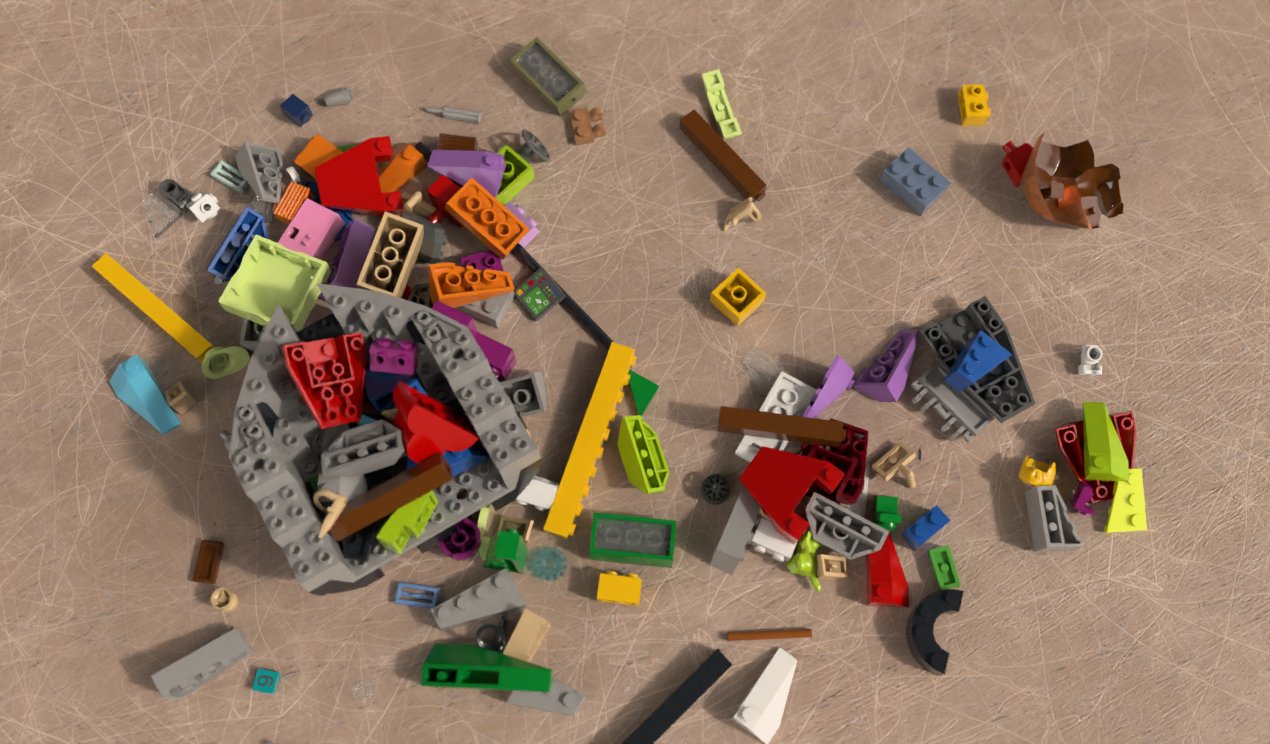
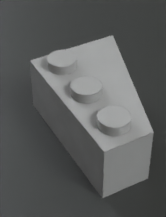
(1049, 521)

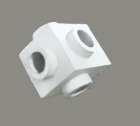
(198, 201)

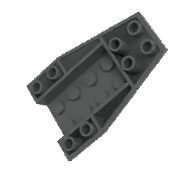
(1002, 389)

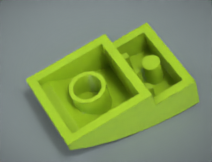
(407, 522)

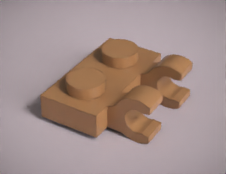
(582, 127)

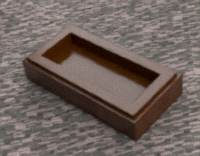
(208, 562)

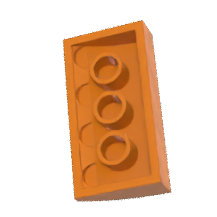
(486, 218)

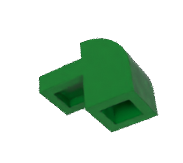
(885, 512)

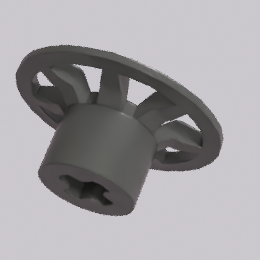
(530, 150)

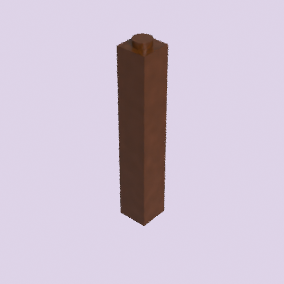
(722, 156)
(781, 426)
(392, 495)

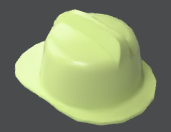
(224, 361)

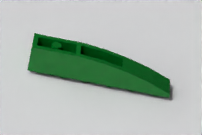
(483, 669)

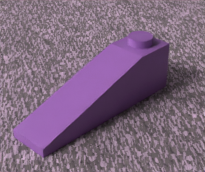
(890, 371)
(831, 388)

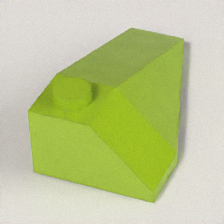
(1102, 448)

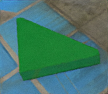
(642, 390)

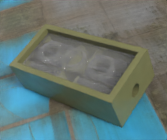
(548, 76)

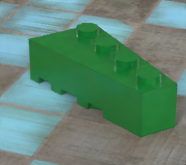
(507, 551)

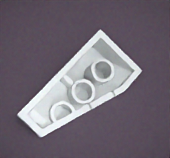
(766, 700)

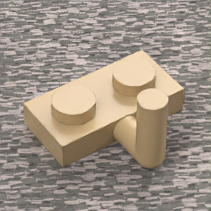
(415, 205)
(894, 462)

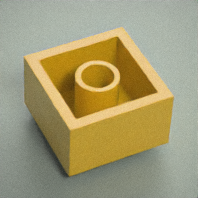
(737, 297)

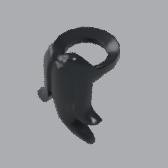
(499, 641)

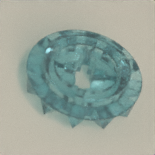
(550, 554)

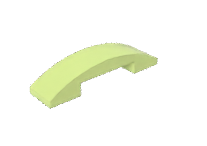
(719, 105)
(482, 521)

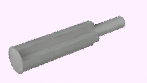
(458, 114)

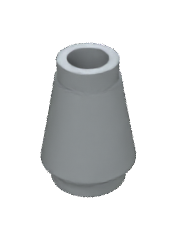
(339, 97)

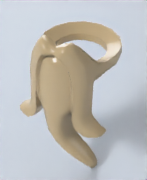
(740, 210)
(334, 511)

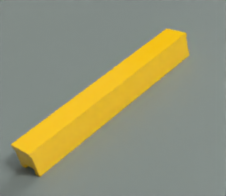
(152, 306)

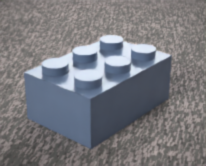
(914, 181)

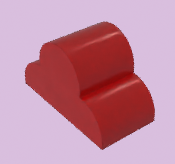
(429, 425)

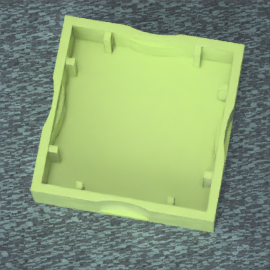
(271, 278)

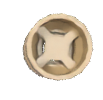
(221, 596)

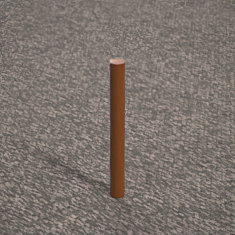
(774, 634)

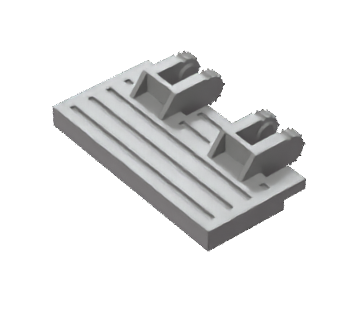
(963, 408)

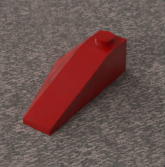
(885, 578)

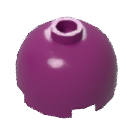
(465, 543)

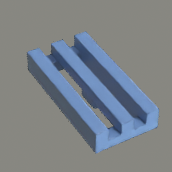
(434, 598)

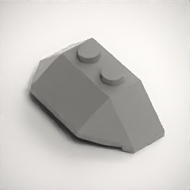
(363, 450)
(842, 529)

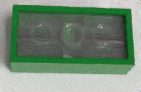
(633, 540)

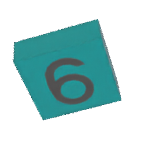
(266, 681)

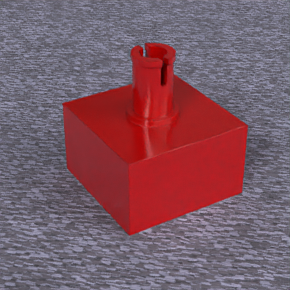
(440, 193)

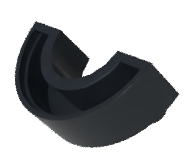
(921, 625)

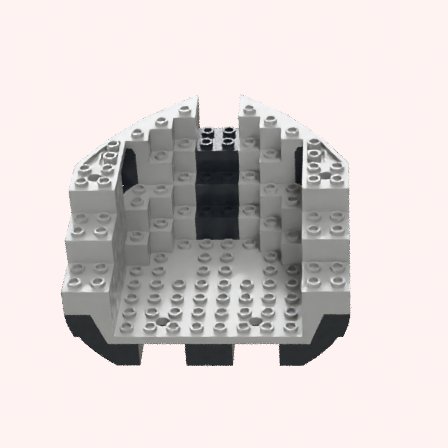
(281, 444)

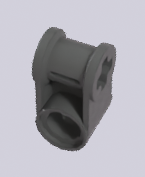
(179, 196)

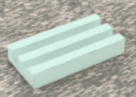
(242, 185)

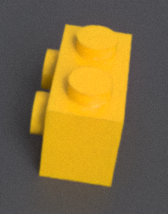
(973, 105)
(619, 589)

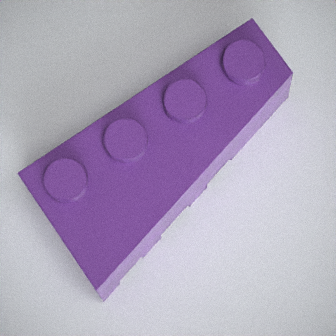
(352, 255)

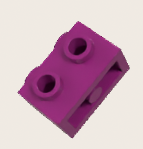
(483, 261)
(394, 356)

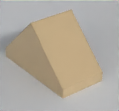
(179, 397)
(831, 567)

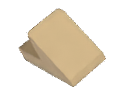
(523, 526)

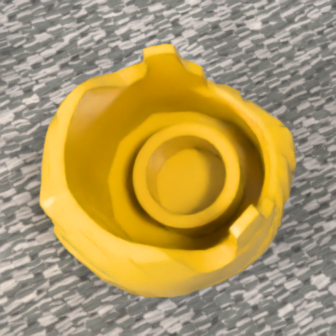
(1037, 473)

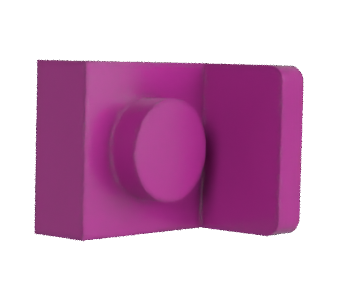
(1082, 495)

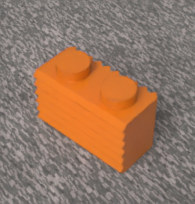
(291, 201)

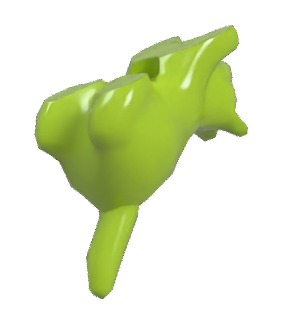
(804, 560)

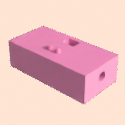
(312, 230)

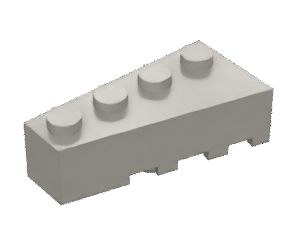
(481, 602)

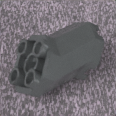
(432, 240)

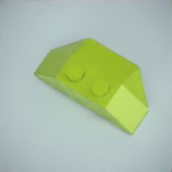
(642, 455)

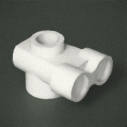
(1090, 360)

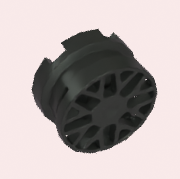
(715, 489)

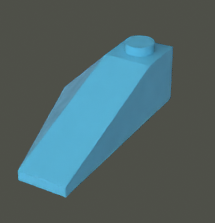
(141, 391)

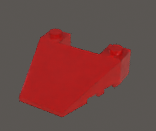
(353, 180)
(780, 481)

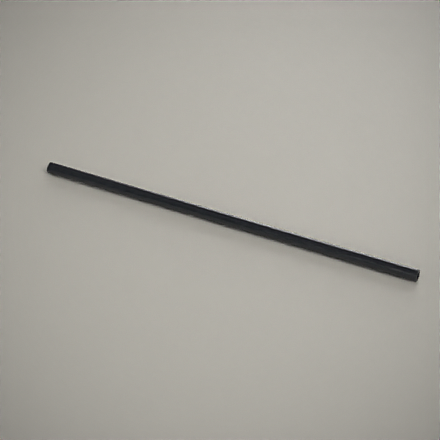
(535, 266)

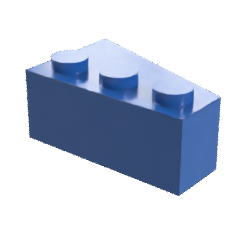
(975, 360)

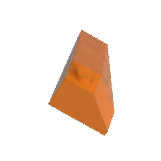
(401, 168)
(466, 285)

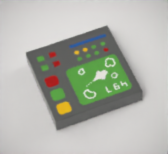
(539, 294)

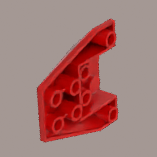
(330, 377)
(1071, 444)

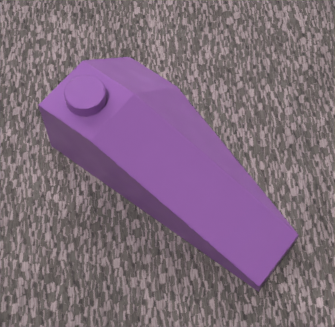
(461, 165)

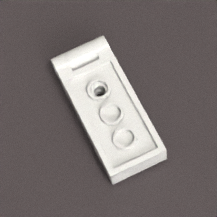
(786, 397)

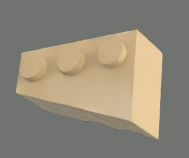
(526, 636)

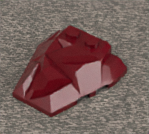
(849, 458)

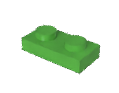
(943, 568)

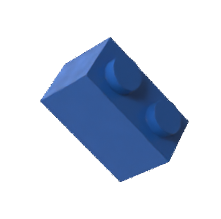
(925, 527)

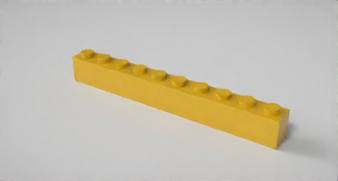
(589, 441)

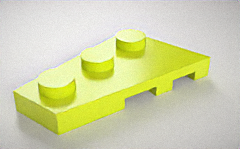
(1128, 505)

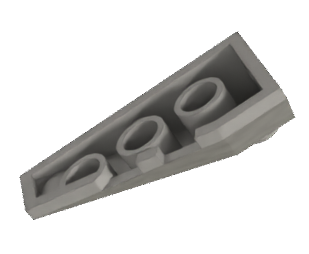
(261, 169)
(526, 393)
(348, 486)

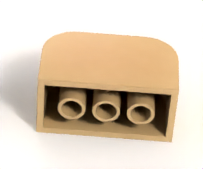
(391, 256)

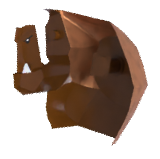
(1063, 181)

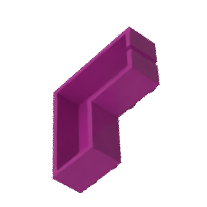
(499, 356)

